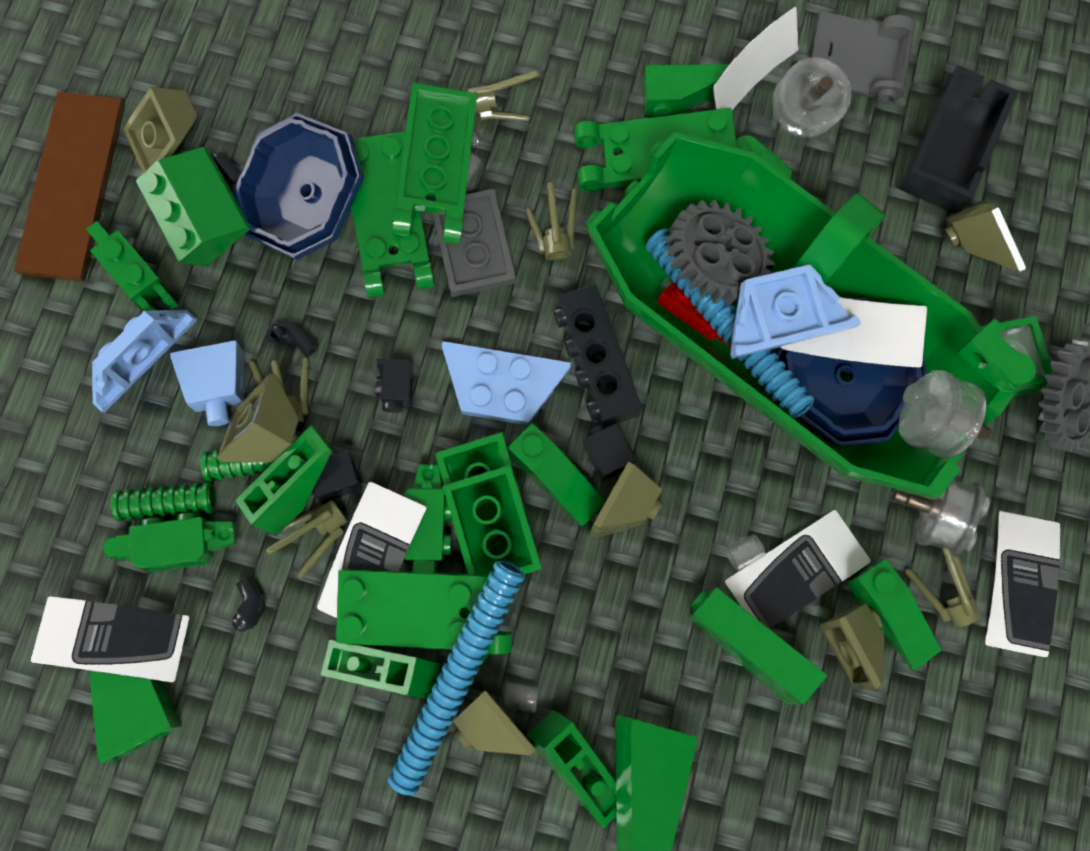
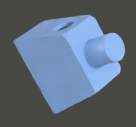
(211, 378)

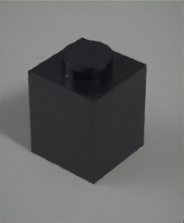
(607, 451)
(337, 478)

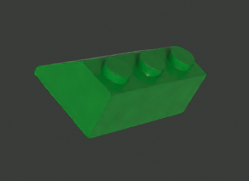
(193, 206)

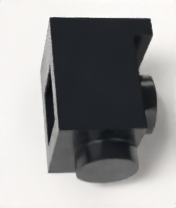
(395, 384)

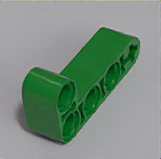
(841, 237)

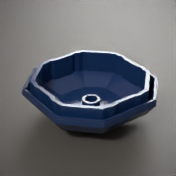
(282, 172)
(856, 410)

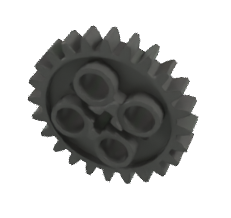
(718, 250)
(1068, 398)

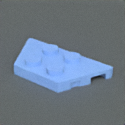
(785, 311)
(134, 352)
(501, 382)

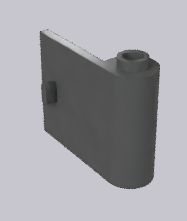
(868, 52)

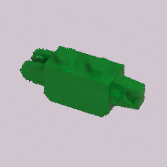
(128, 269)
(430, 539)
(171, 544)

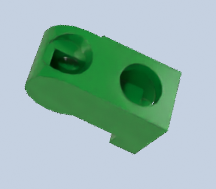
(998, 360)

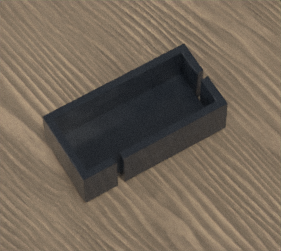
(958, 141)

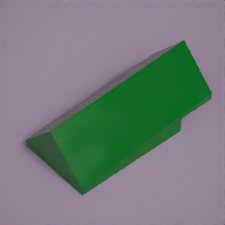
(487, 506)

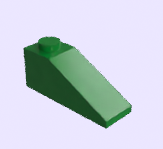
(678, 87)
(555, 474)
(286, 484)
(900, 615)
(380, 669)
(576, 765)

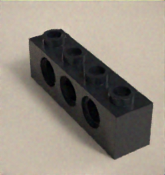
(588, 307)

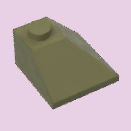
(159, 124)
(984, 233)
(260, 425)
(628, 504)
(858, 645)
(490, 728)

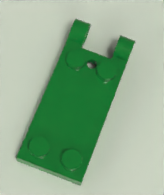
(637, 140)
(435, 158)
(374, 215)
(408, 609)

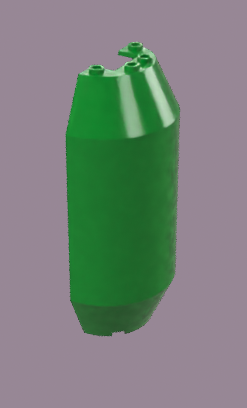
(697, 169)

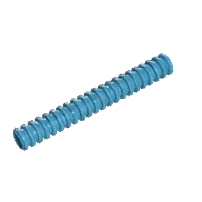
(722, 317)
(456, 676)

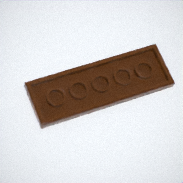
(69, 187)

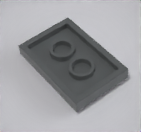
(483, 253)

